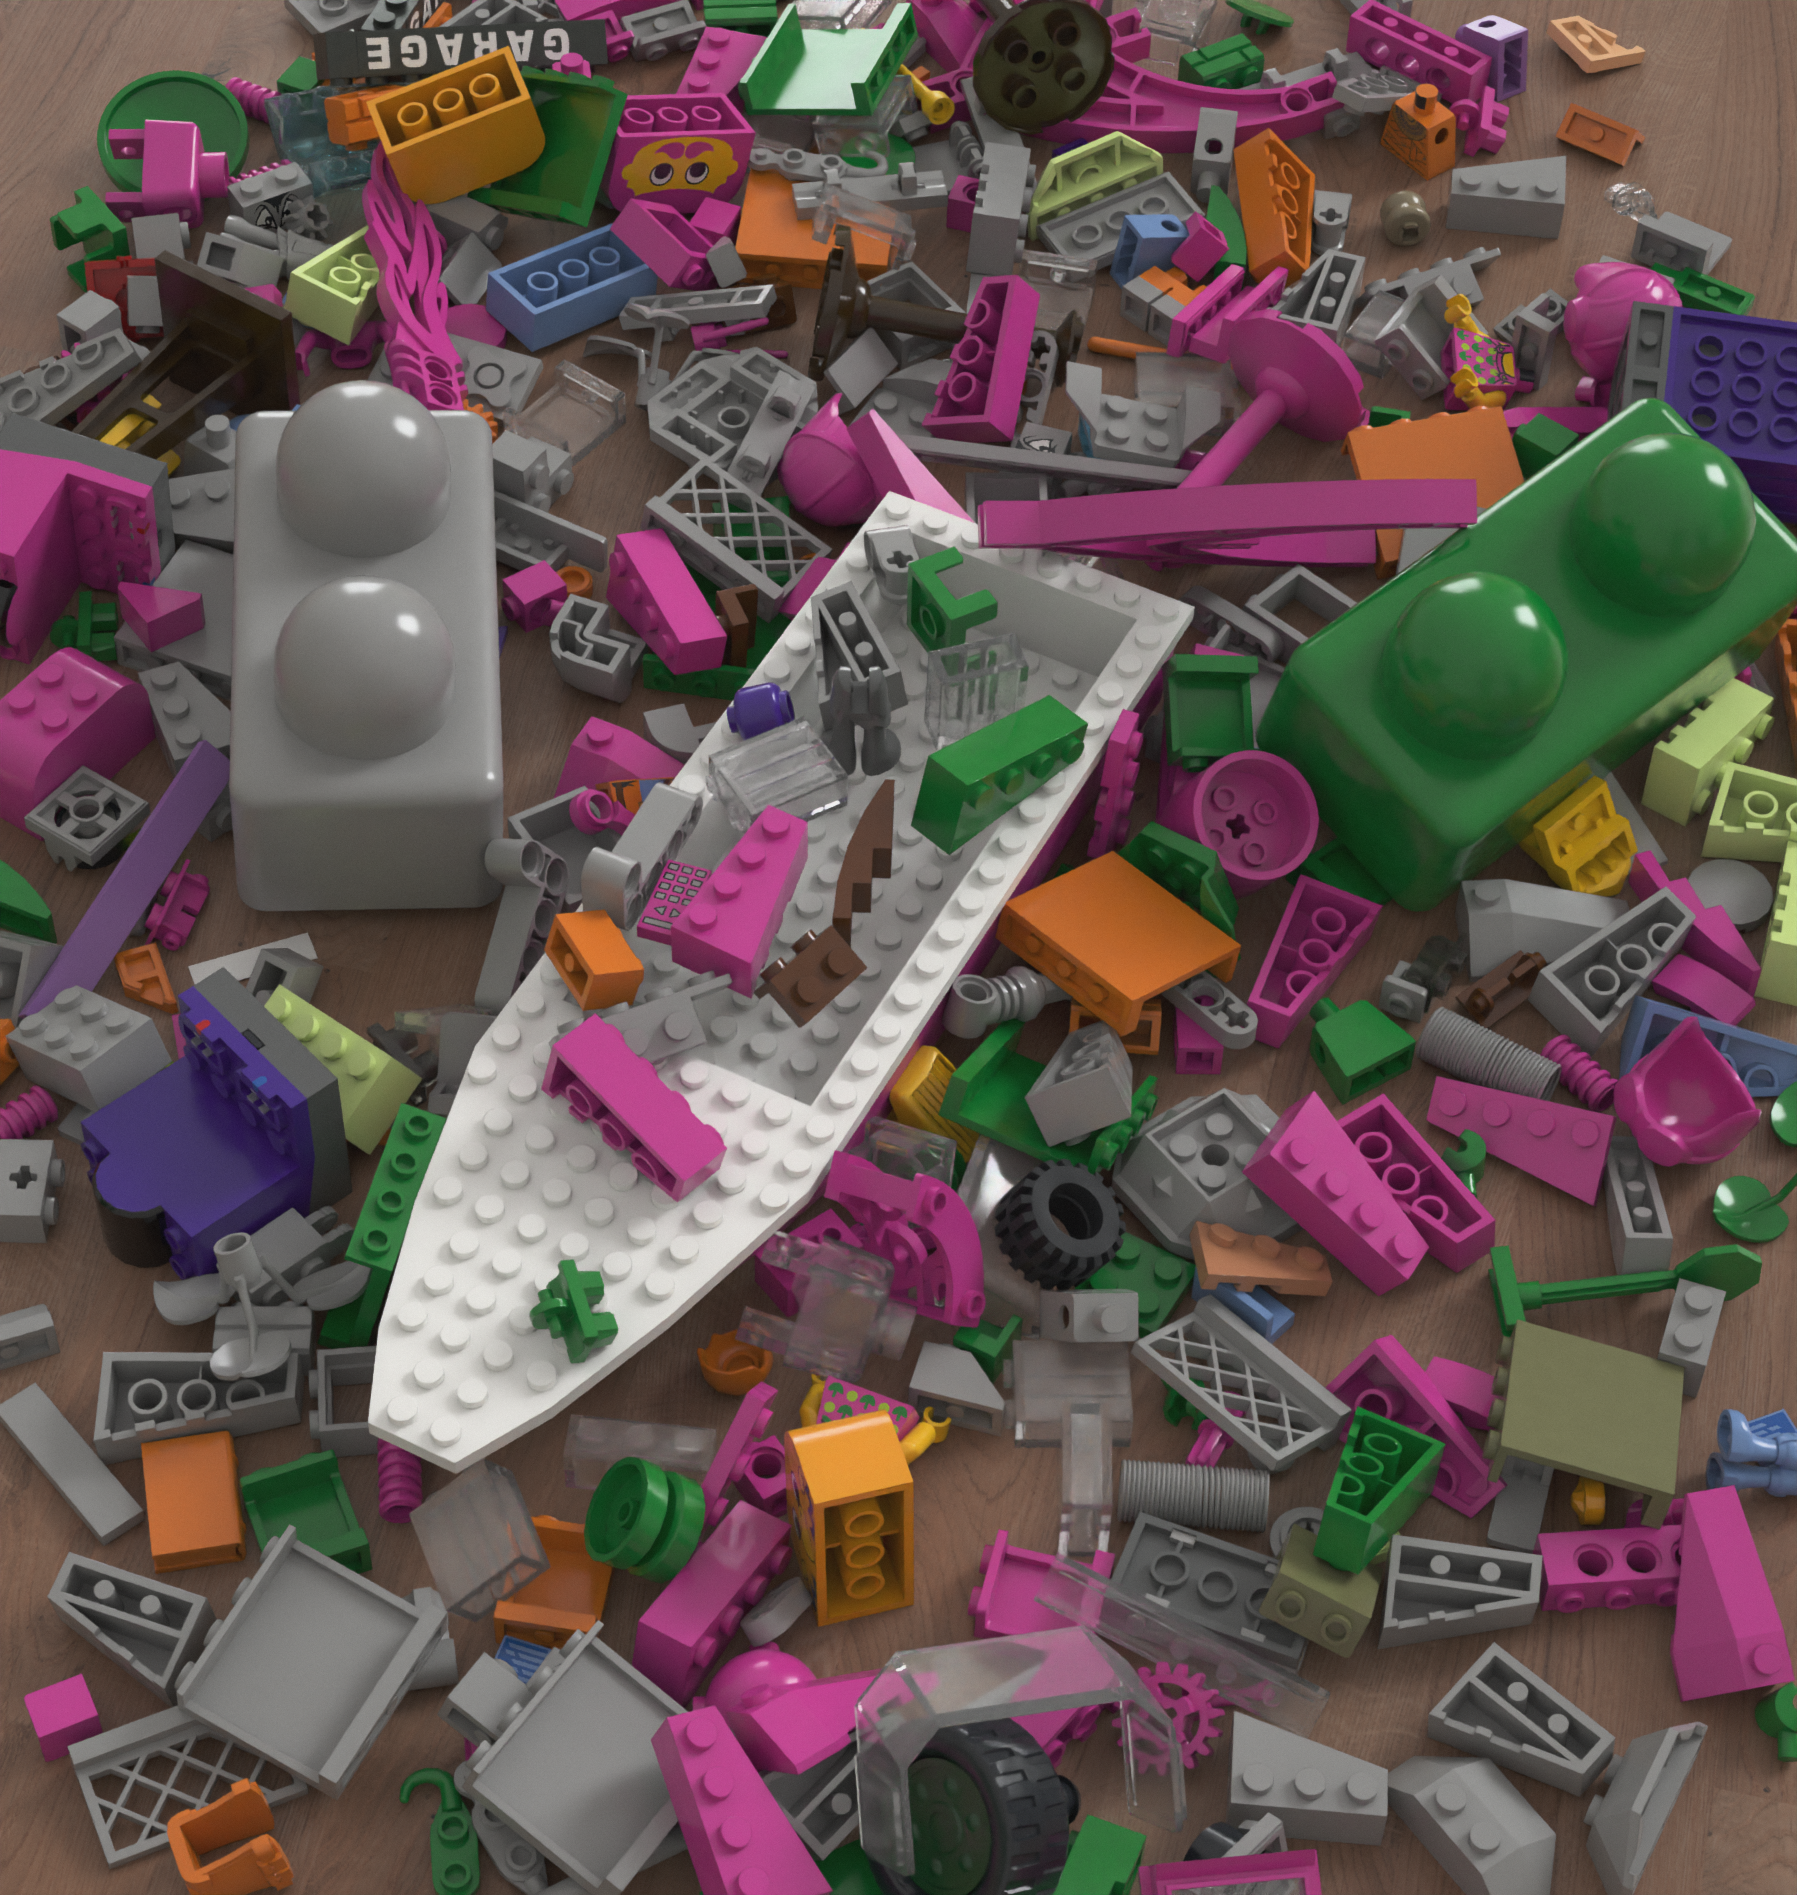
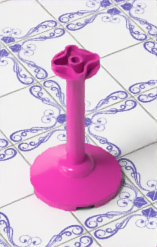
(1293, 380)

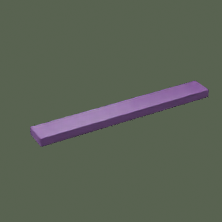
(136, 877)

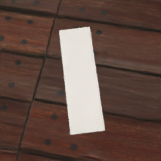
(243, 962)

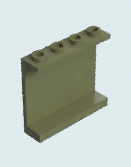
(1587, 1413)

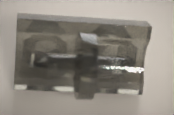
(399, 1045)

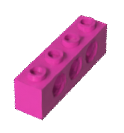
(1418, 52)
(1610, 1557)

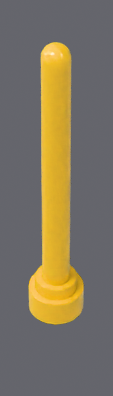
(934, 104)

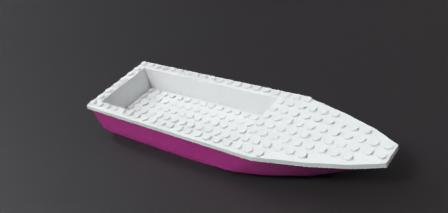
(534, 1186)

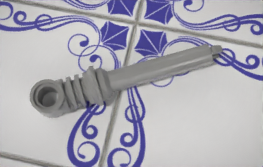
(982, 1001)

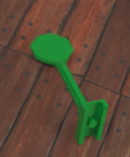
(1719, 1267)

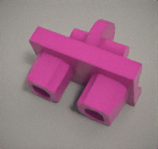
(1481, 122)

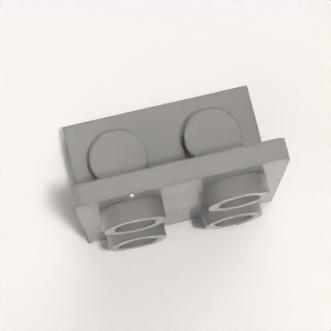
(1678, 243)

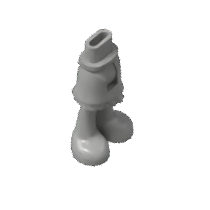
(290, 246)

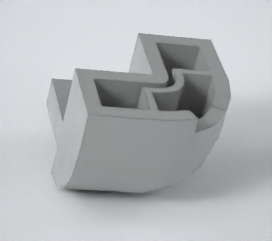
(593, 654)

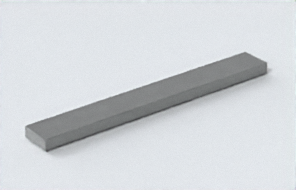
(1053, 464)

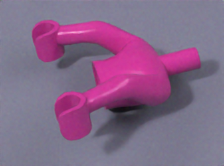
(345, 356)

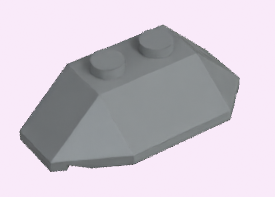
(1639, 1803)
(1474, 1824)

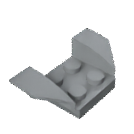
(908, 397)
(1140, 430)

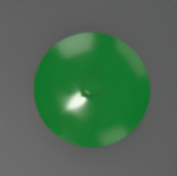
(174, 97)

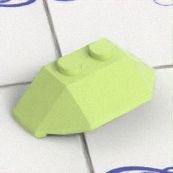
(1090, 175)

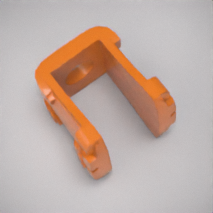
(227, 1820)

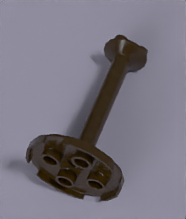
(1041, 62)
(849, 307)

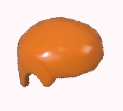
(734, 1365)

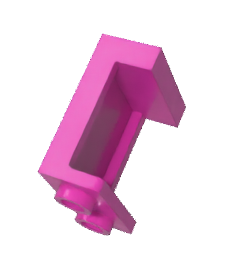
(1011, 1581)

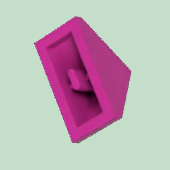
(160, 613)

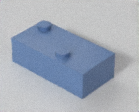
(567, 288)

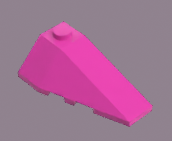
(611, 754)
(798, 1722)

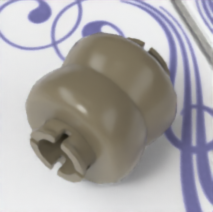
(1405, 218)

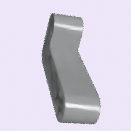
(627, 875)
(532, 896)

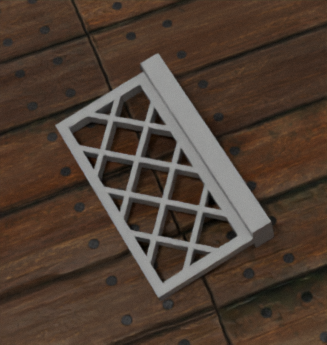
(716, 555)
(1250, 1366)
(137, 1744)

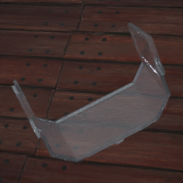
(996, 1681)

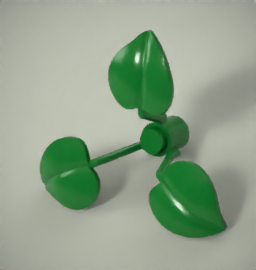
(1745, 1204)

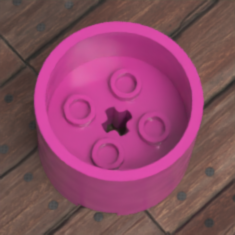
(1266, 810)

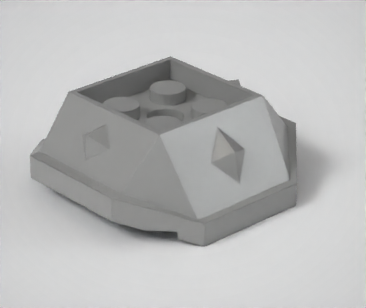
(715, 405)
(1191, 1168)

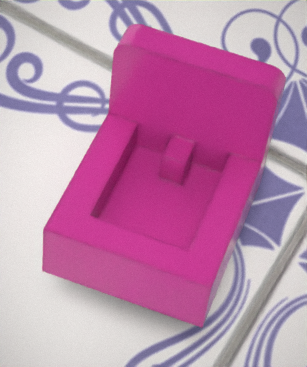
(617, 40)

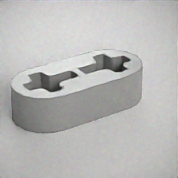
(776, 1611)

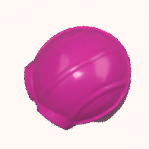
(1601, 310)
(827, 473)
(1685, 1100)

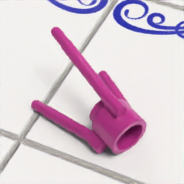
(714, 335)

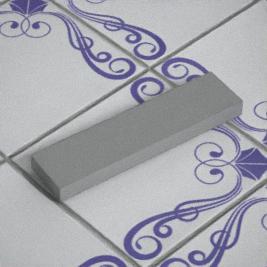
(70, 1464)

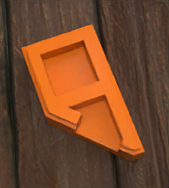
(145, 977)

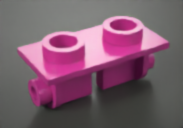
(168, 921)

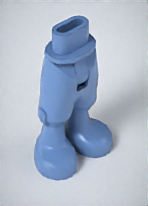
(1741, 1445)

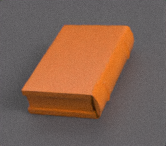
(193, 1501)

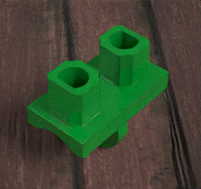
(83, 632)
(567, 1312)

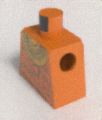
(1421, 132)

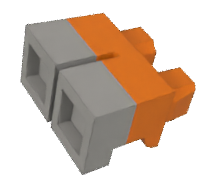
(1155, 299)

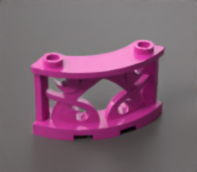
(881, 1205)

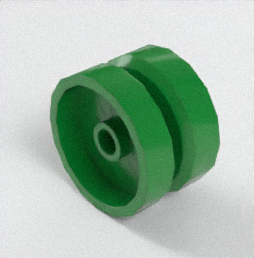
(644, 1520)

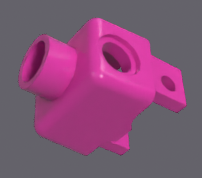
(174, 174)

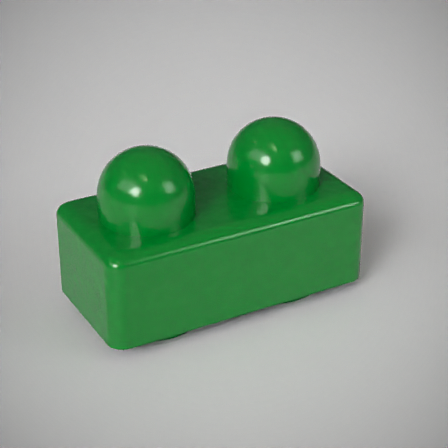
(1532, 651)

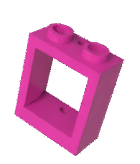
(666, 244)

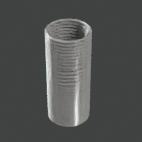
(1481, 1055)
(1177, 1493)

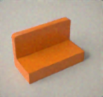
(1598, 134)

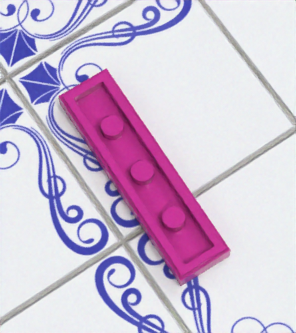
(1203, 309)

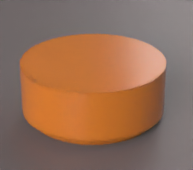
(578, 581)

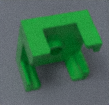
(934, 612)

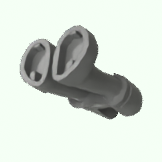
(868, 707)

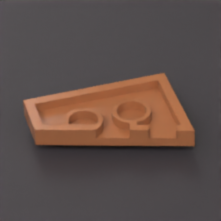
(1256, 1260)

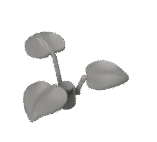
(653, 379)
(239, 1271)

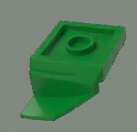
(1186, 872)

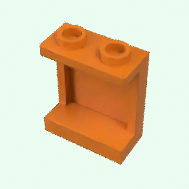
(562, 1598)

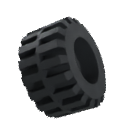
(1036, 1241)

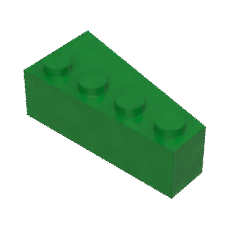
(1376, 1489)

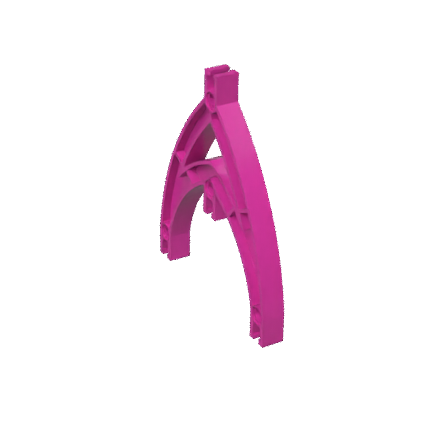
(1161, 109)
(1233, 523)

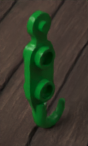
(451, 1835)

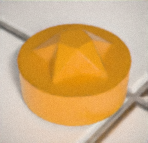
(1589, 1501)

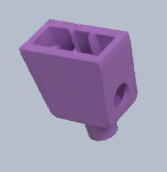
(1508, 48)

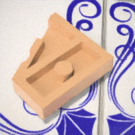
(1591, 46)

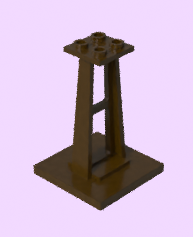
(216, 344)

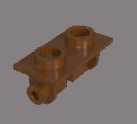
(1502, 988)

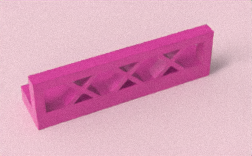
(1214, 336)

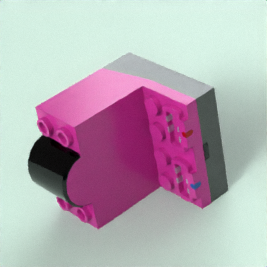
(69, 518)

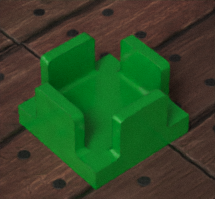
(93, 225)

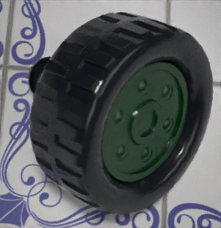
(985, 1815)

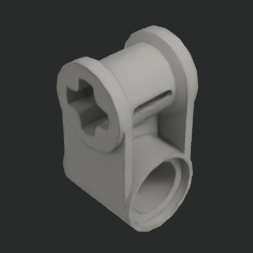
(1329, 220)
(888, 556)

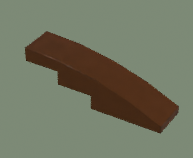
(865, 858)

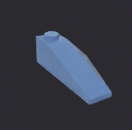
(1760, 1061)

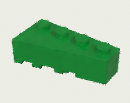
(994, 771)
(1101, 1859)

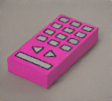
(670, 897)

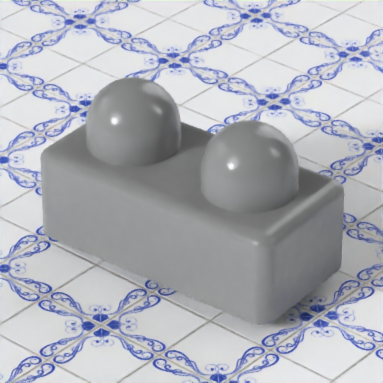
(365, 655)

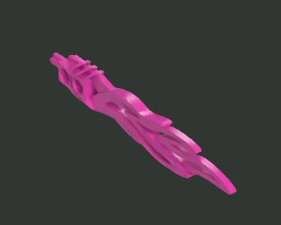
(420, 349)

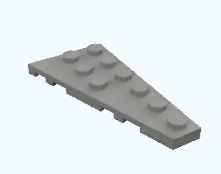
(66, 384)

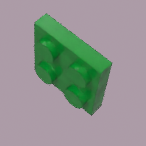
(1153, 1273)

